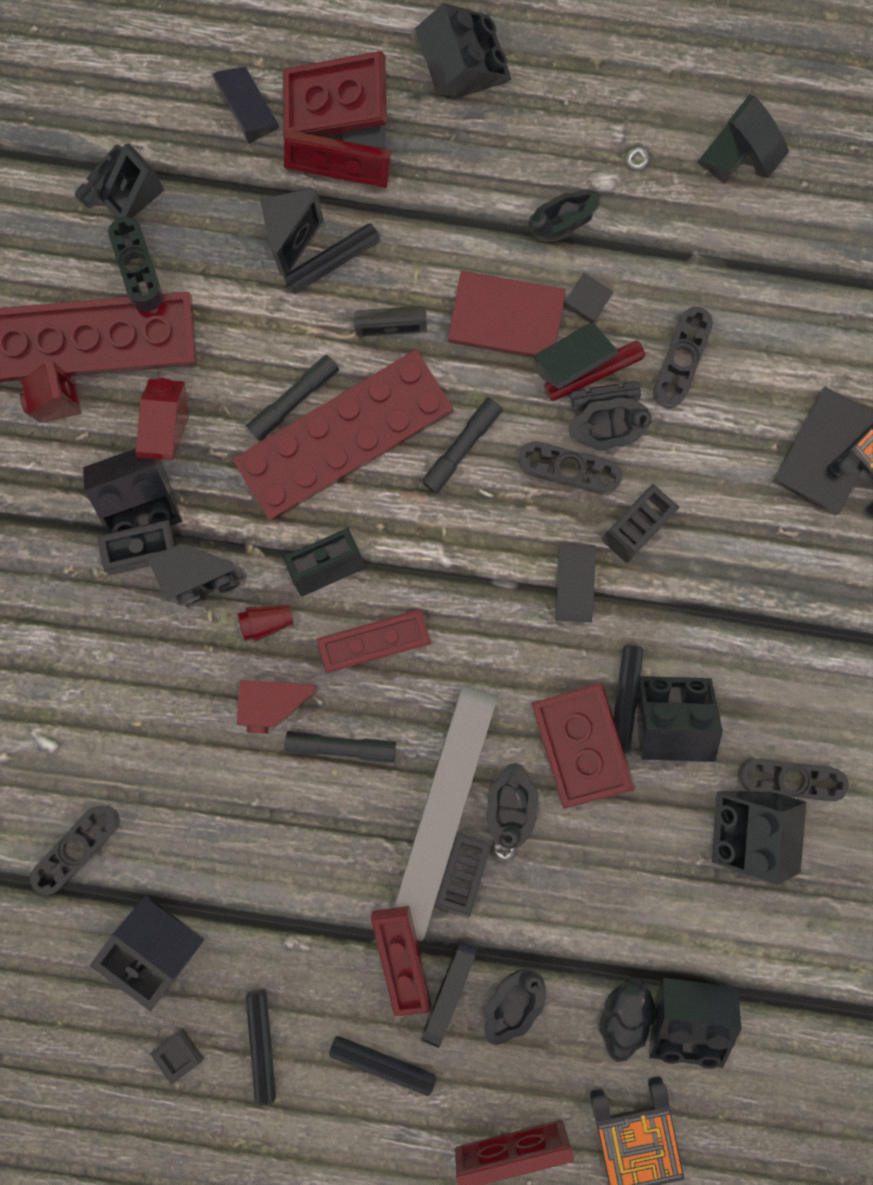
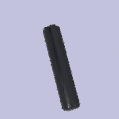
(332, 258)
(627, 693)
(260, 1047)
(382, 1065)

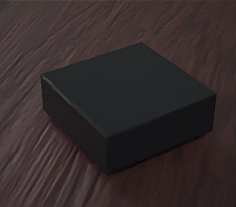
(588, 298)
(177, 1056)

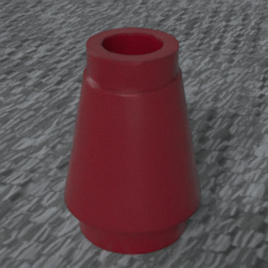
(264, 621)

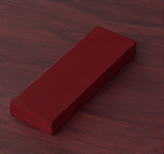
(337, 159)
(373, 641)
(401, 961)

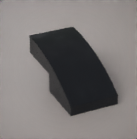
(759, 134)
(575, 582)

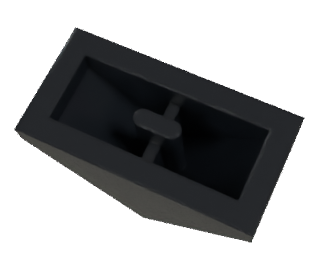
(130, 184)

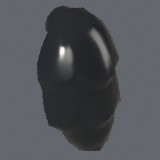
(563, 215)
(611, 423)
(512, 807)
(514, 1006)
(627, 1019)

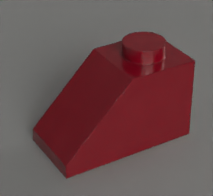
(49, 394)
(161, 419)
(270, 703)

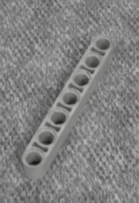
(445, 805)

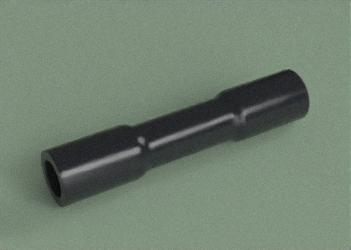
(309, 382)
(448, 462)
(316, 744)

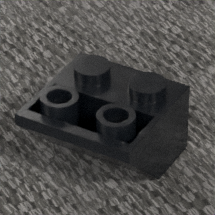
(462, 51)
(130, 492)
(191, 574)
(678, 719)
(759, 834)
(147, 953)
(694, 1023)

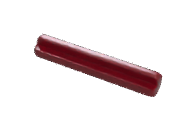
(626, 356)

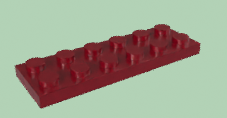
(97, 336)
(343, 435)

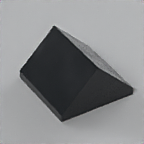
(291, 224)

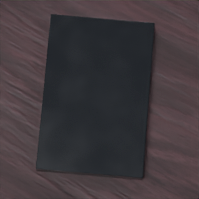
(825, 434)

